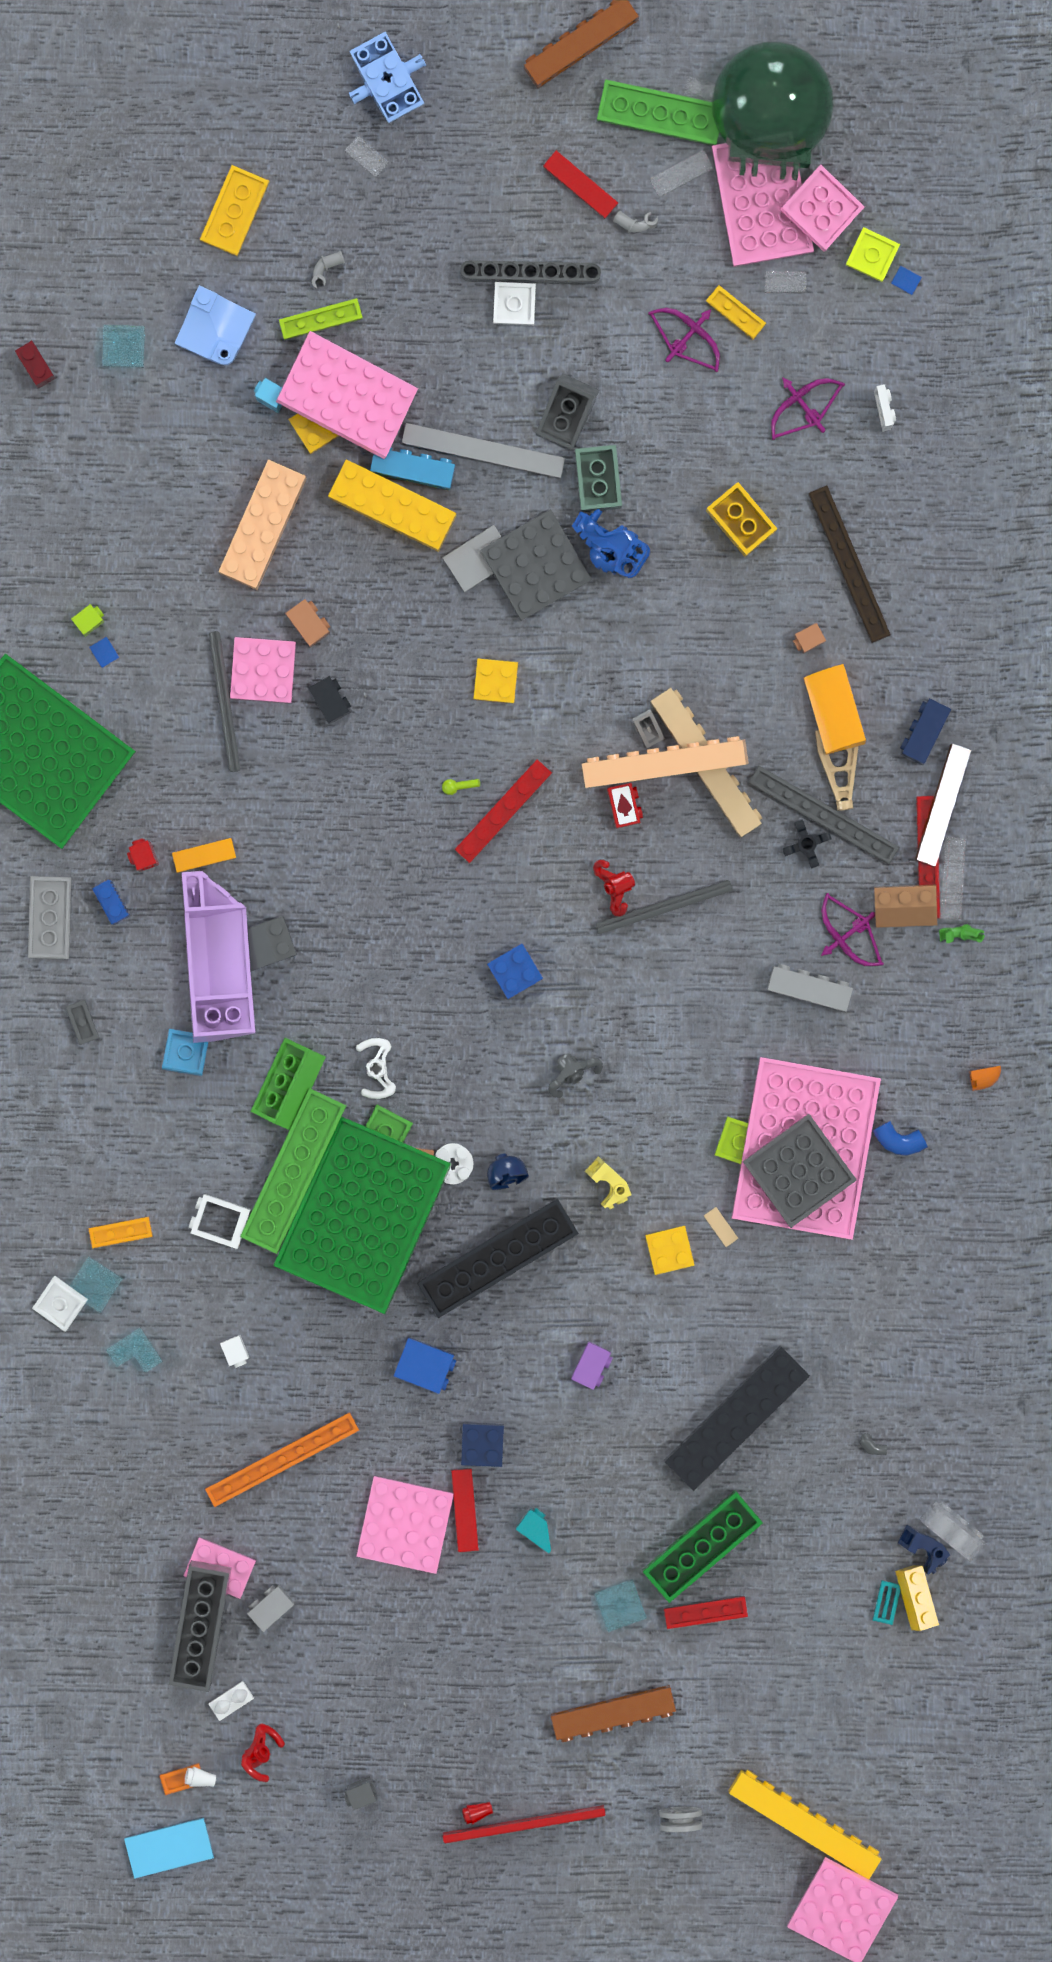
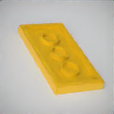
(234, 210)

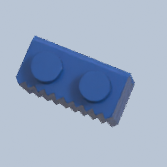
(111, 902)

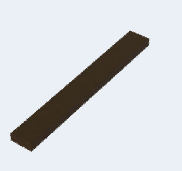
(849, 564)

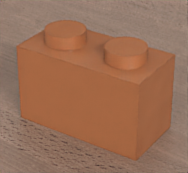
(308, 623)

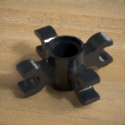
(813, 861)

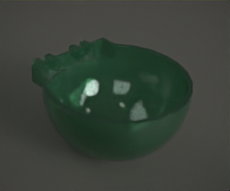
(772, 106)

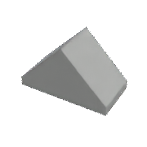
(648, 728)

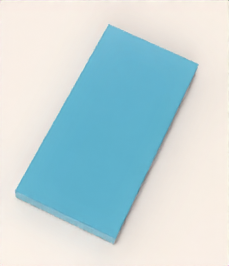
(169, 1847)

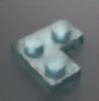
(135, 1345)

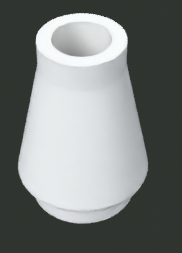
(196, 1778)

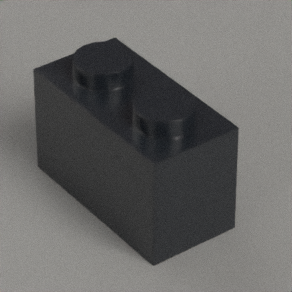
(329, 699)

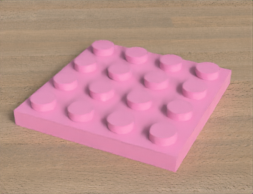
(405, 1524)
(842, 1910)

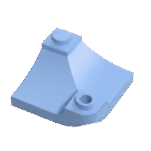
(214, 327)

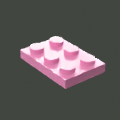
(215, 1554)

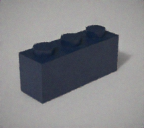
(925, 731)

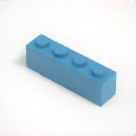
(415, 469)

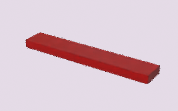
(926, 874)

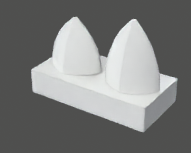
(231, 1700)

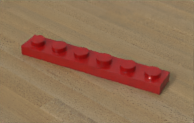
(503, 811)

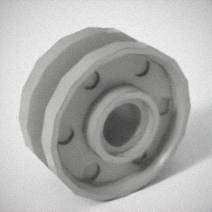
(680, 1819)

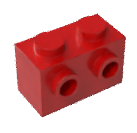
(142, 855)

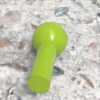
(451, 786)

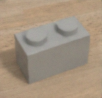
(270, 1608)

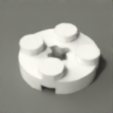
(461, 1155)

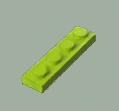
(320, 319)

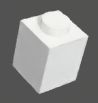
(235, 1351)

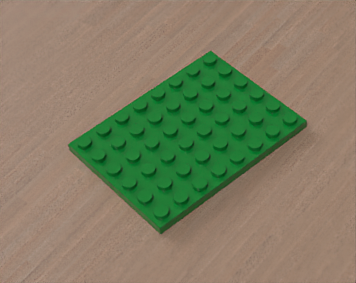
(51, 755)
(362, 1215)

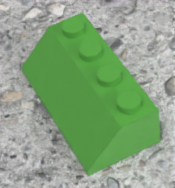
(287, 1083)

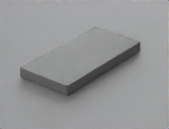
(49, 917)

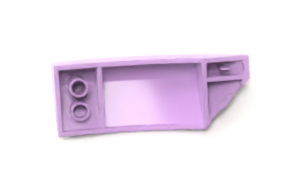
(216, 960)

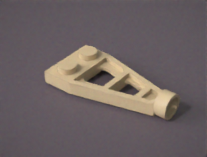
(830, 769)

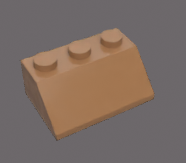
(905, 905)

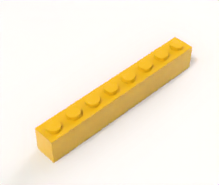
(805, 1824)

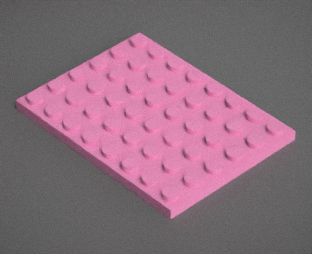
(842, 1109)

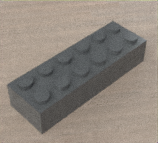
(199, 1626)

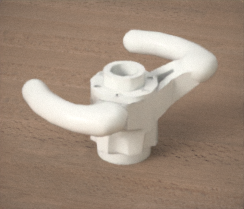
(377, 1068)

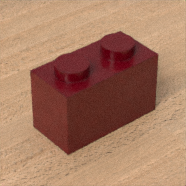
(35, 364)

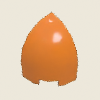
(984, 1077)

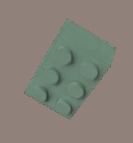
(598, 478)

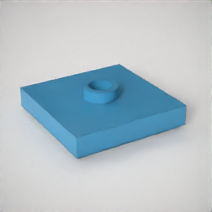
(184, 1055)

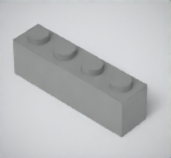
(809, 988)

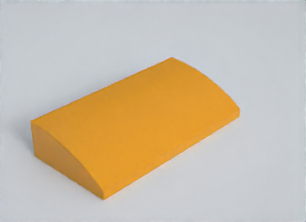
(834, 709)

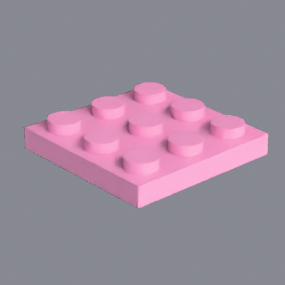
(822, 208)
(263, 670)

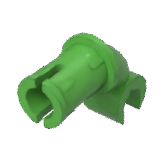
(964, 932)

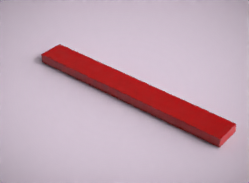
(523, 1824)

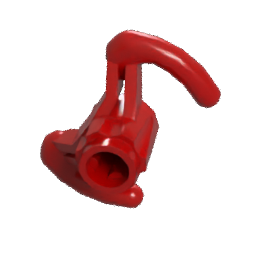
(614, 885)
(259, 1752)

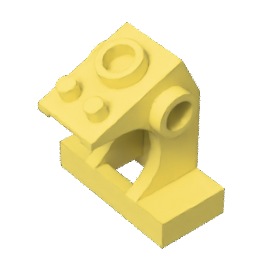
(601, 1171)

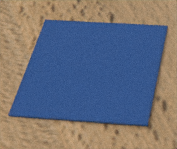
(906, 280)
(104, 652)

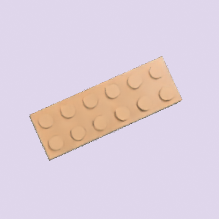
(262, 524)

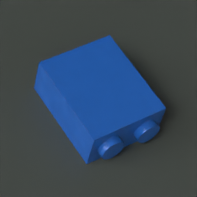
(425, 1365)

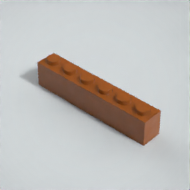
(580, 42)
(613, 1712)

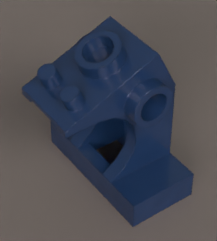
(936, 1552)

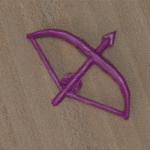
(680, 345)
(811, 414)
(858, 926)

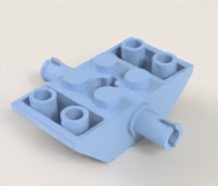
(374, 62)

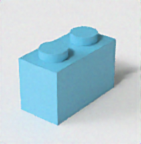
(267, 393)

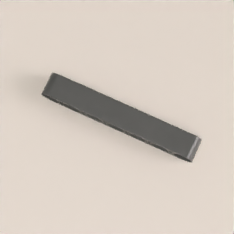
(521, 277)

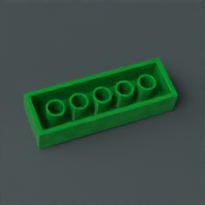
(702, 1546)

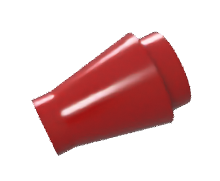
(476, 1812)

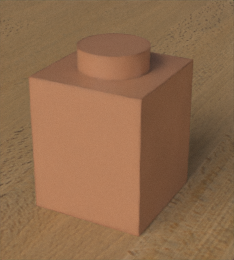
(809, 638)

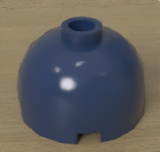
(506, 1171)

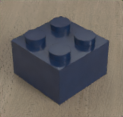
(482, 1444)

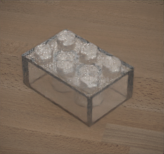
(953, 1530)

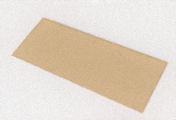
(721, 1227)

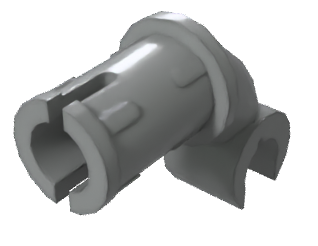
(634, 226)
(323, 265)

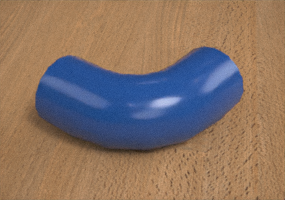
(898, 1143)

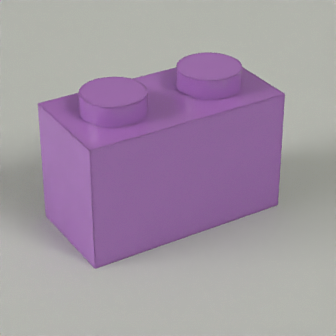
(591, 1365)

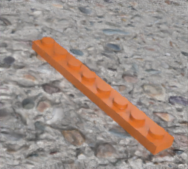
(282, 1459)

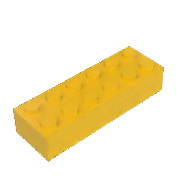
(392, 505)

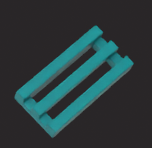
(879, 1598)

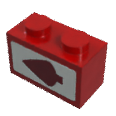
(624, 805)

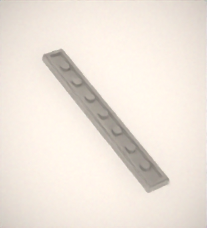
(483, 450)

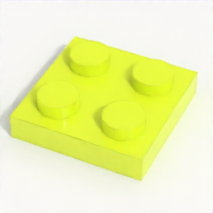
(872, 254)

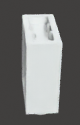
(243, 1218)

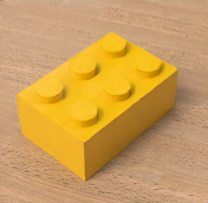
(741, 519)

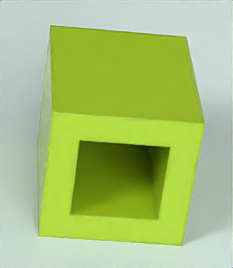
(88, 619)

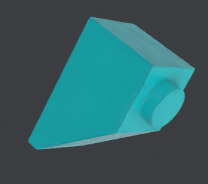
(535, 1528)

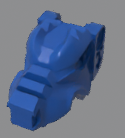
(619, 541)

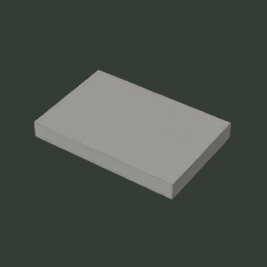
(468, 562)

